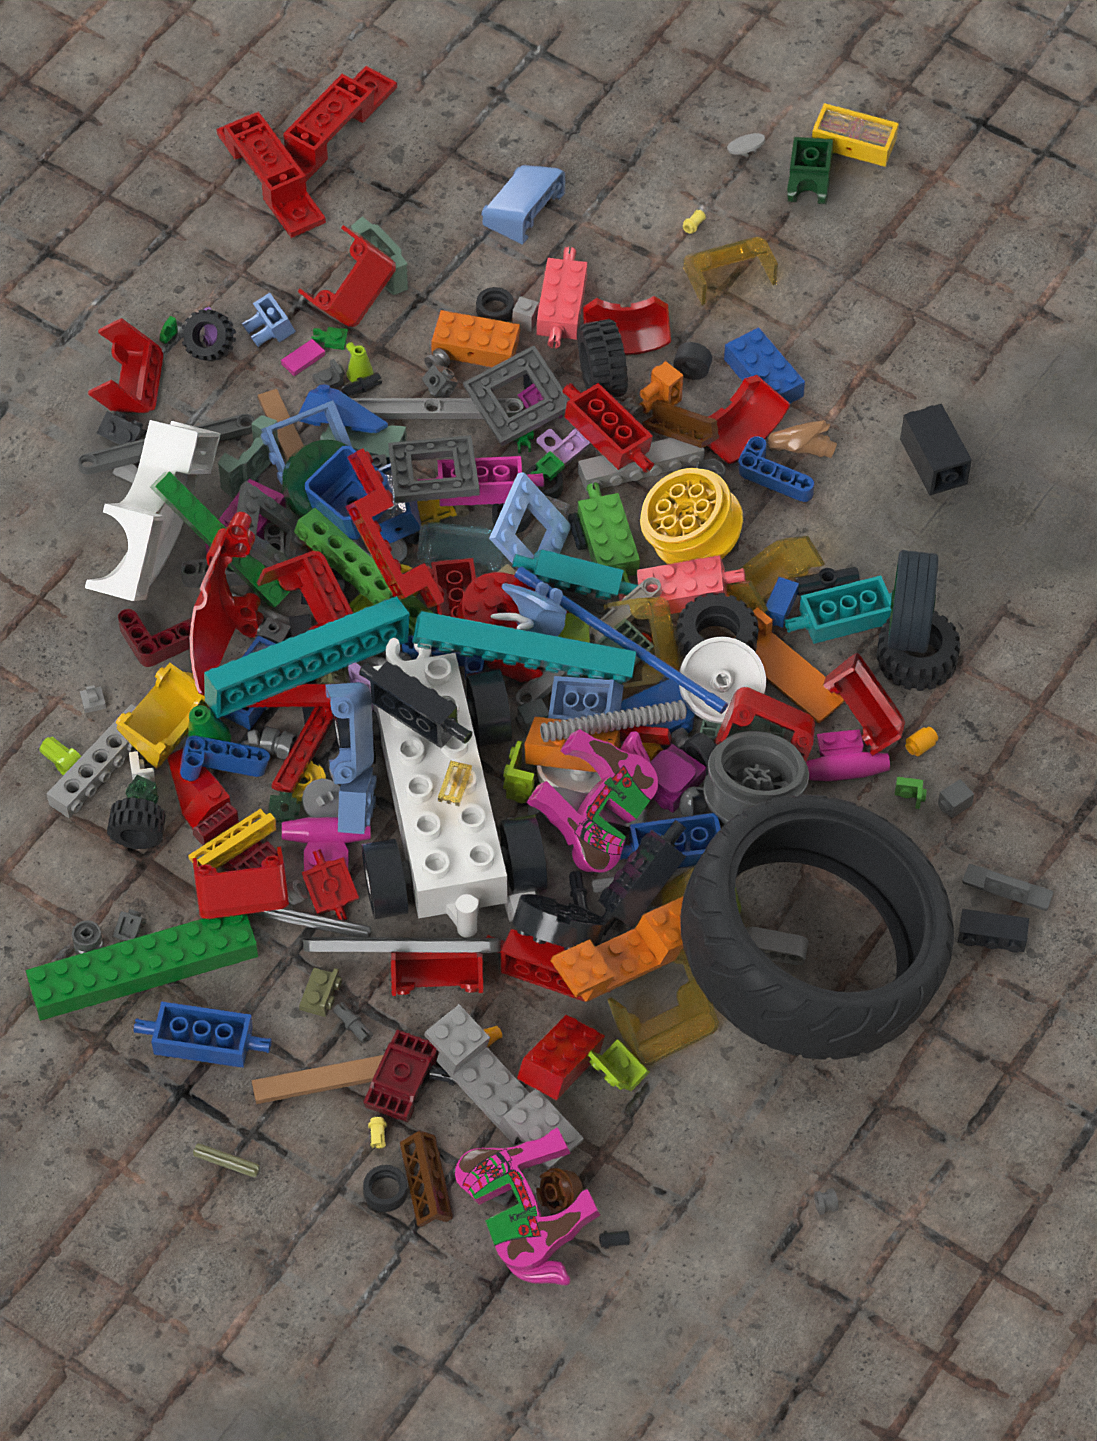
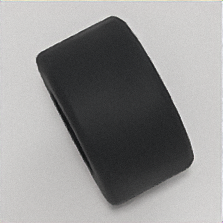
(693, 360)

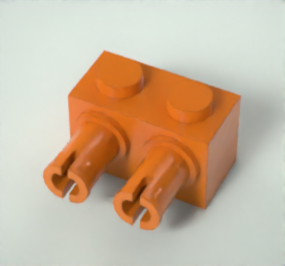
(664, 386)

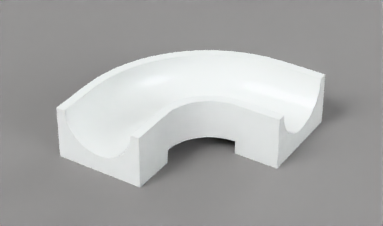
(144, 516)

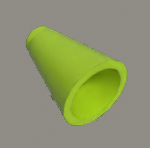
(359, 363)

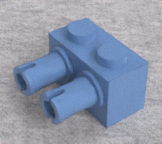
(272, 317)

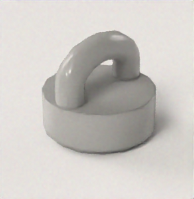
(253, 739)
(297, 892)

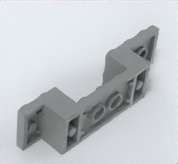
(492, 1086)

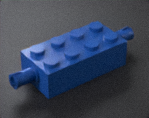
(691, 843)
(202, 1034)

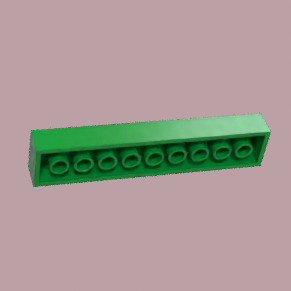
(140, 964)

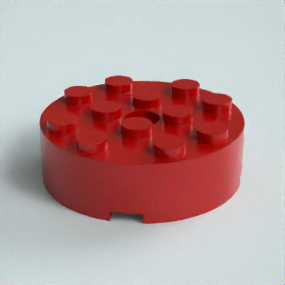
(486, 597)

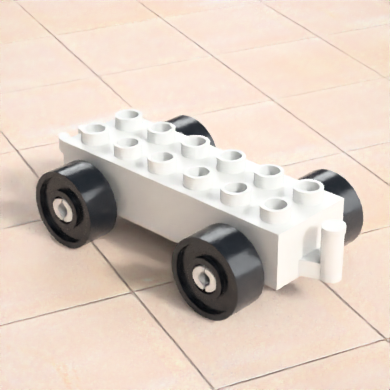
(448, 849)

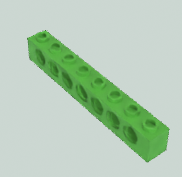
(351, 562)

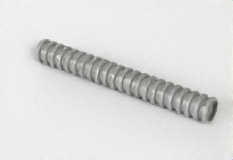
(614, 721)

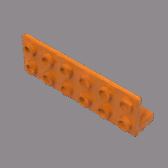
(793, 673)

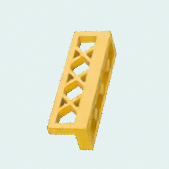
(236, 843)

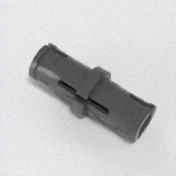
(353, 1022)

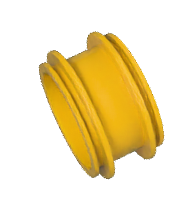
(708, 526)

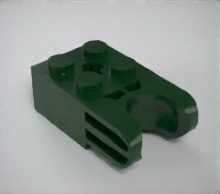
(810, 168)

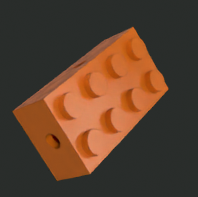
(475, 338)

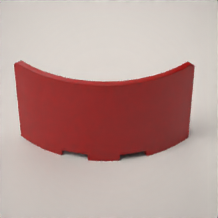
(641, 326)
(753, 412)

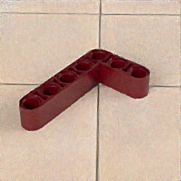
(153, 644)

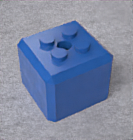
(335, 486)

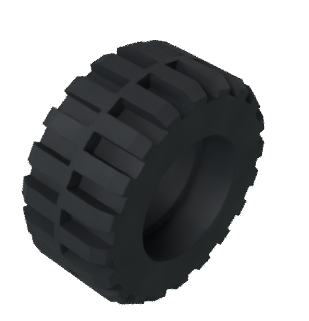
(603, 356)
(715, 611)
(926, 671)

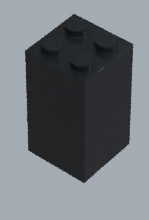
(935, 449)

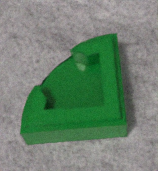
(168, 330)

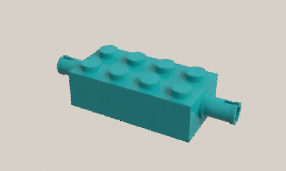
(576, 574)
(843, 610)

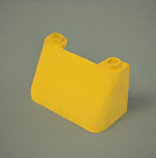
(162, 715)

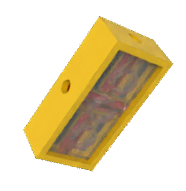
(856, 134)

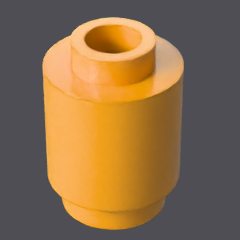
(921, 741)

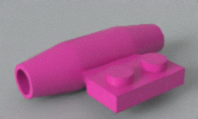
(844, 758)
(321, 834)

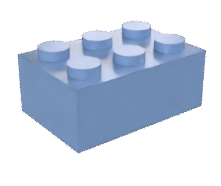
(584, 697)
(357, 803)

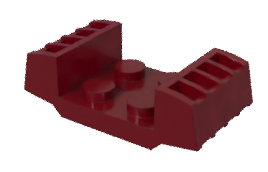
(222, 821)
(400, 1075)

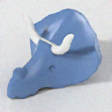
(536, 610)

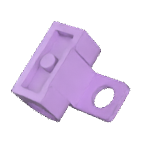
(567, 448)

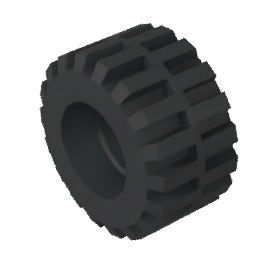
(192, 332)
(136, 823)

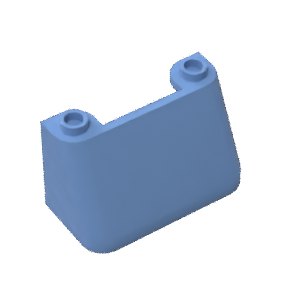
(522, 200)
(352, 702)

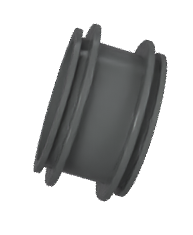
(752, 770)

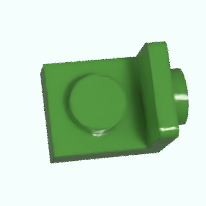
(911, 788)

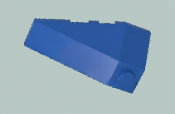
(350, 411)

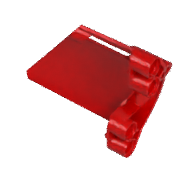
(216, 610)

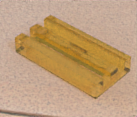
(450, 798)

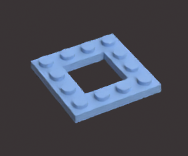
(521, 496)

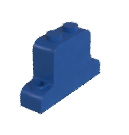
(661, 693)

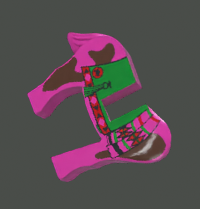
(624, 788)
(521, 1233)

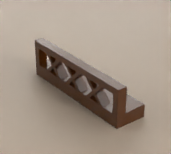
(682, 422)
(430, 1175)

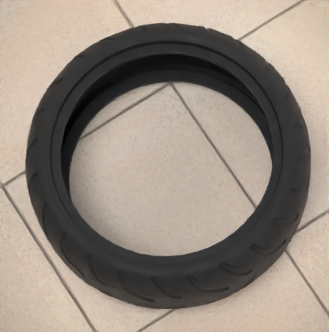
(871, 858)

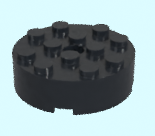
(556, 922)

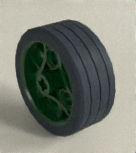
(913, 601)

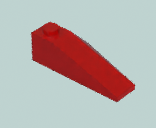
(197, 797)

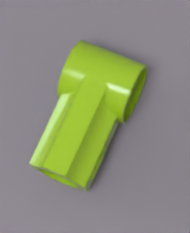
(59, 754)

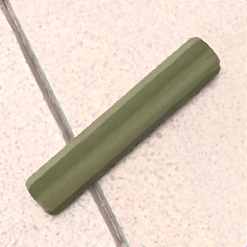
(226, 1160)

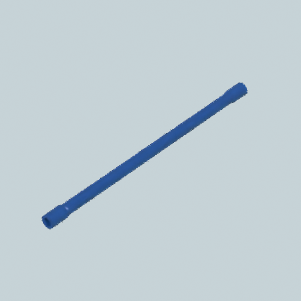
(709, 698)

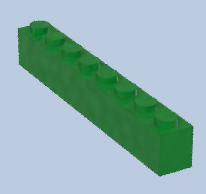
(206, 527)

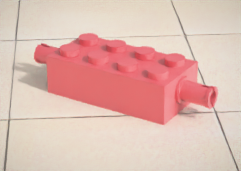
(562, 298)
(689, 580)

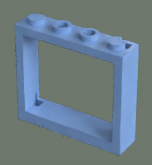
(332, 417)

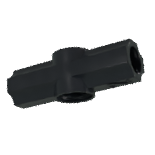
(817, 582)

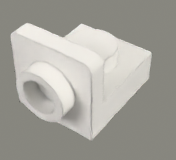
(137, 767)

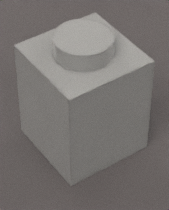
(525, 313)

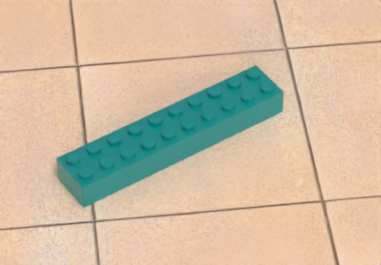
(523, 647)
(305, 657)

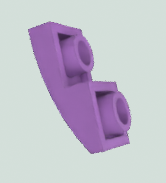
(210, 333)

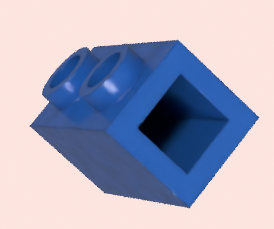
(781, 601)

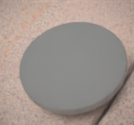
(746, 144)
(321, 798)

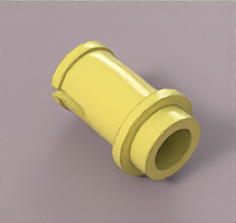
(690, 225)
(377, 1127)

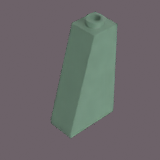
(372, 442)

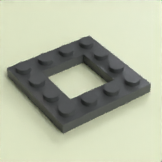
(526, 362)
(408, 490)
(256, 502)

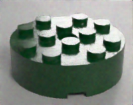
(300, 468)

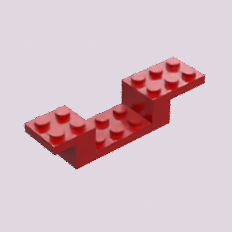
(330, 112)
(280, 175)
(361, 511)

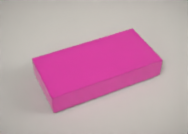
(303, 357)

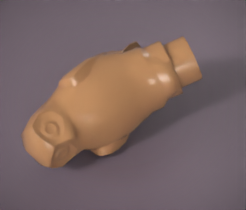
(804, 439)

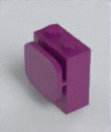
(675, 774)

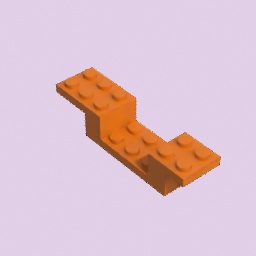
(602, 968)

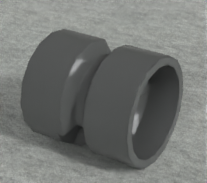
(277, 742)
(86, 937)

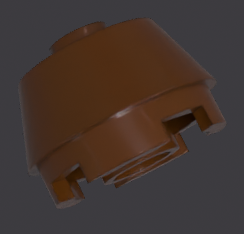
(558, 1189)

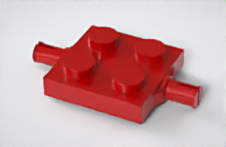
(330, 885)

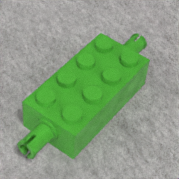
(608, 532)

